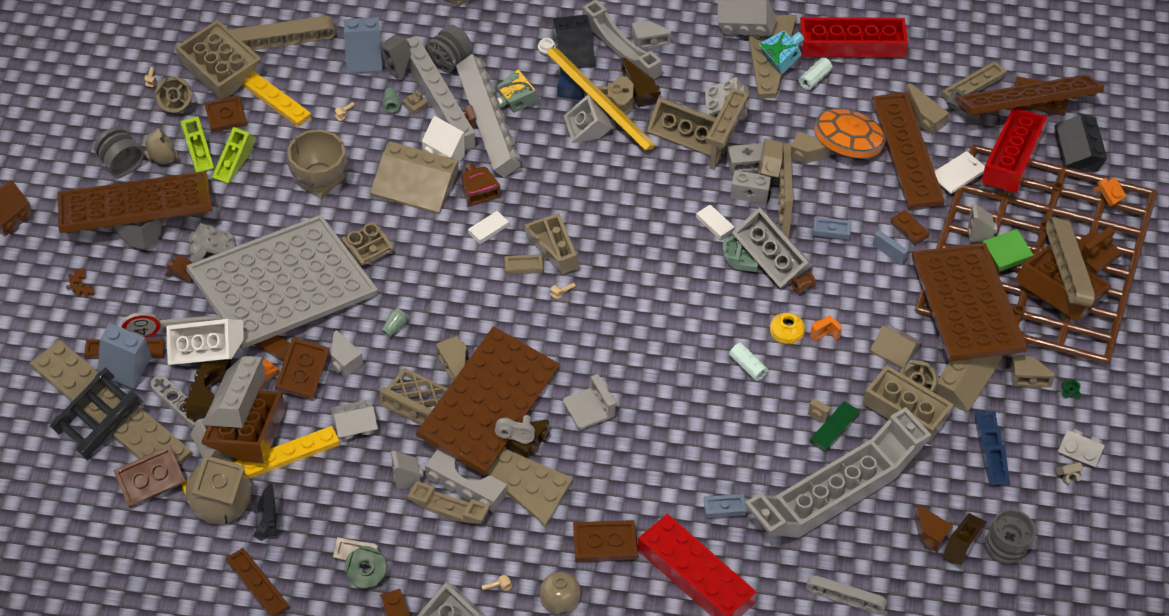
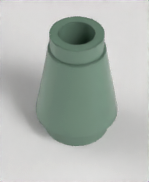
(391, 102)
(394, 322)

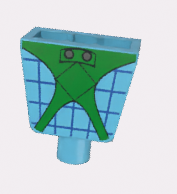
(782, 49)

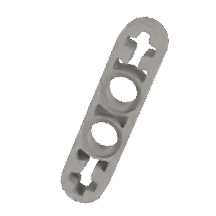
(174, 405)
(846, 594)

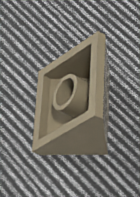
(895, 346)

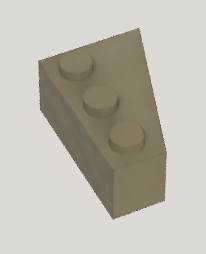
(553, 242)

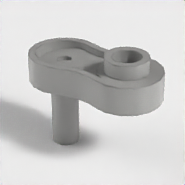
(521, 432)

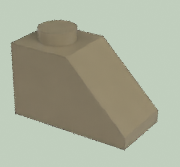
(808, 149)
(770, 158)
(1029, 372)

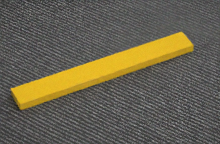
(601, 99)

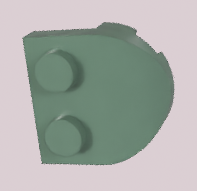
(738, 256)

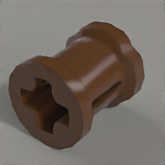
(803, 282)

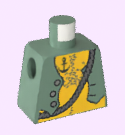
(516, 92)

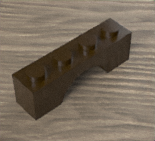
(199, 397)

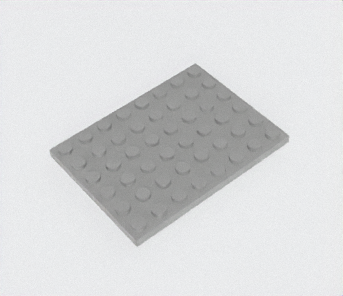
(282, 280)

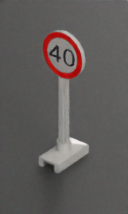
(148, 324)

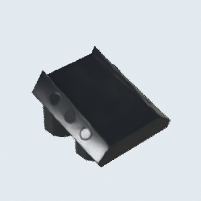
(266, 515)

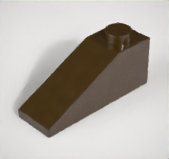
(644, 88)
(963, 539)

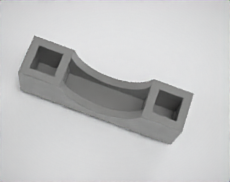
(442, 469)

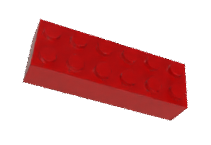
(853, 37)
(1014, 150)
(695, 569)

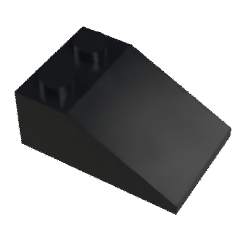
(574, 40)

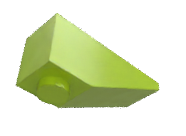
(196, 144)
(234, 155)

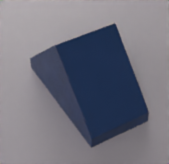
(569, 88)

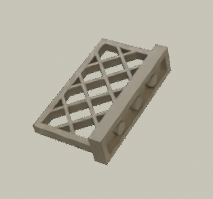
(725, 124)
(402, 404)

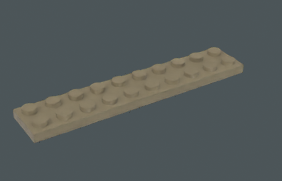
(72, 374)

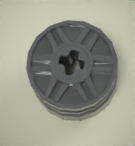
(449, 48)
(118, 151)
(1010, 536)

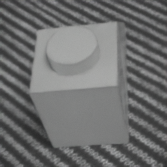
(650, 35)
(980, 224)
(344, 355)
(405, 470)

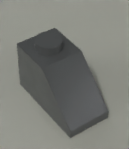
(396, 55)

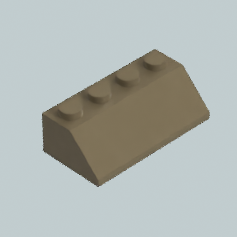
(681, 124)
(965, 380)
(895, 391)

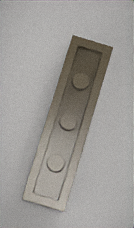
(977, 80)

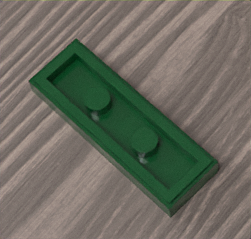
(834, 426)

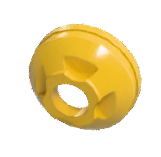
(784, 333)

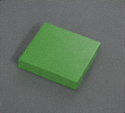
(1008, 250)

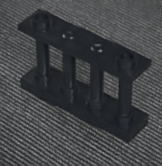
(108, 426)

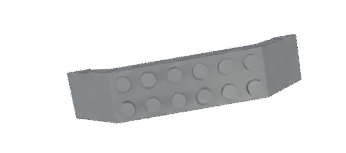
(842, 481)

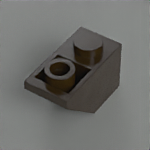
(526, 450)

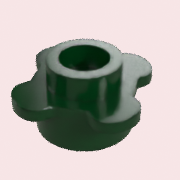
(1073, 385)

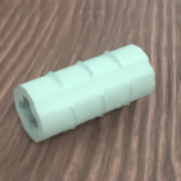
(815, 73)
(748, 361)

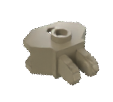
(620, 93)

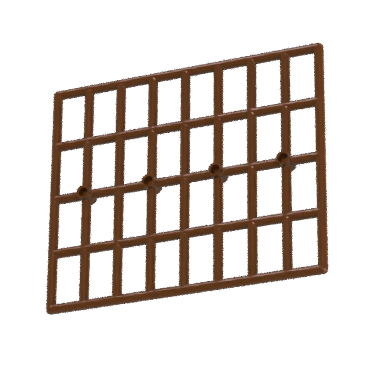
(1056, 191)

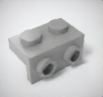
(1081, 448)

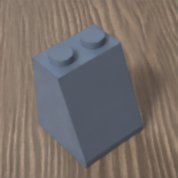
(362, 45)
(123, 355)

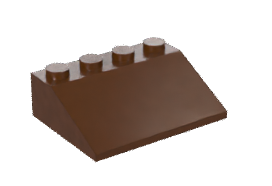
(1043, 278)
(257, 434)

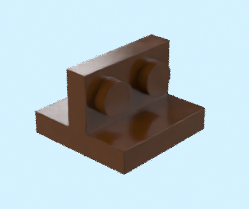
(1098, 249)

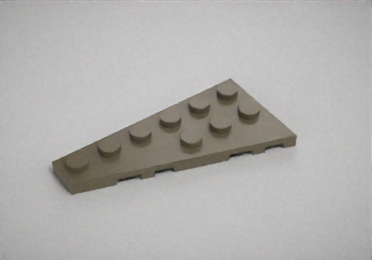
(765, 73)
(785, 198)
(531, 484)

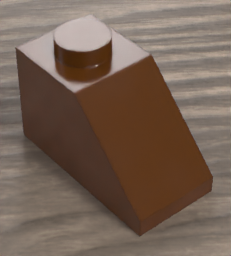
(931, 529)

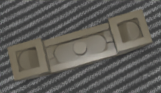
(447, 506)

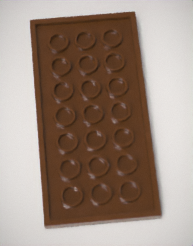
(133, 202)
(968, 302)
(494, 384)

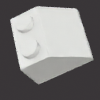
(444, 140)

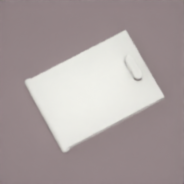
(959, 172)

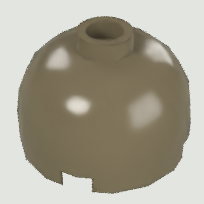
(173, 94)
(160, 147)
(922, 374)
(560, 593)

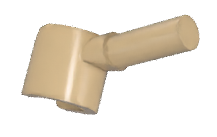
(150, 80)
(341, 112)
(558, 292)
(503, 581)

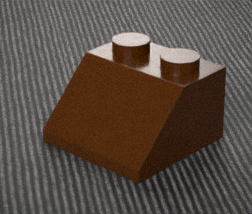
(13, 208)

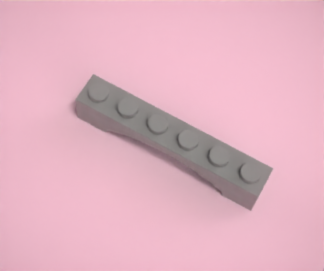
(608, 32)

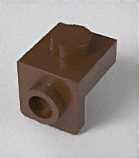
(178, 267)

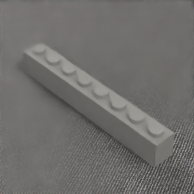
(437, 91)
(489, 116)

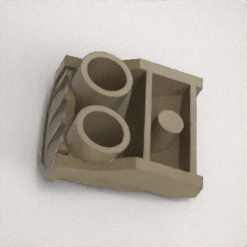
(370, 244)

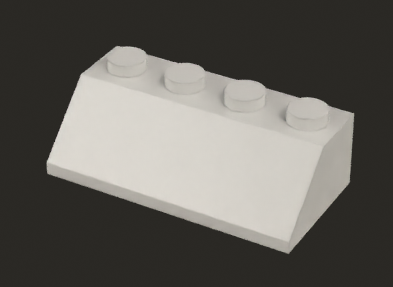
(203, 341)

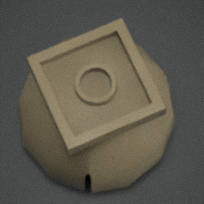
(317, 161)
(218, 490)

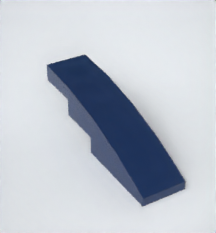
(992, 449)

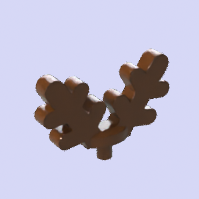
(76, 279)

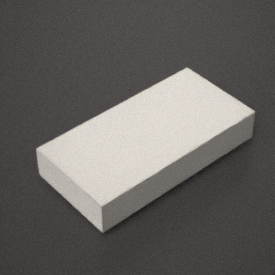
(715, 222)
(488, 227)

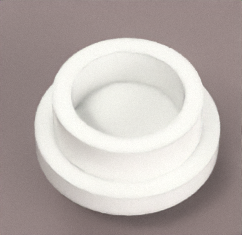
(545, 44)

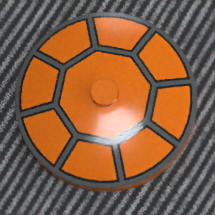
(849, 133)

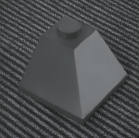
(140, 234)

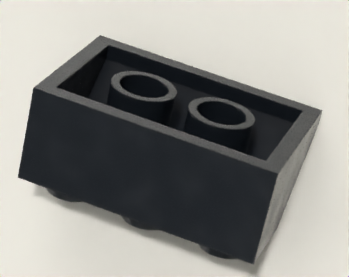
(1081, 143)

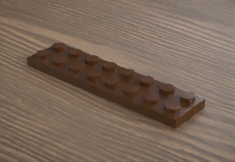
(1029, 94)
(908, 151)

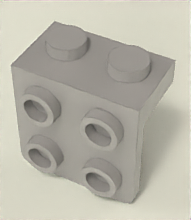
(717, 95)
(209, 239)
(591, 405)

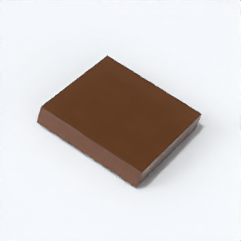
(225, 114)

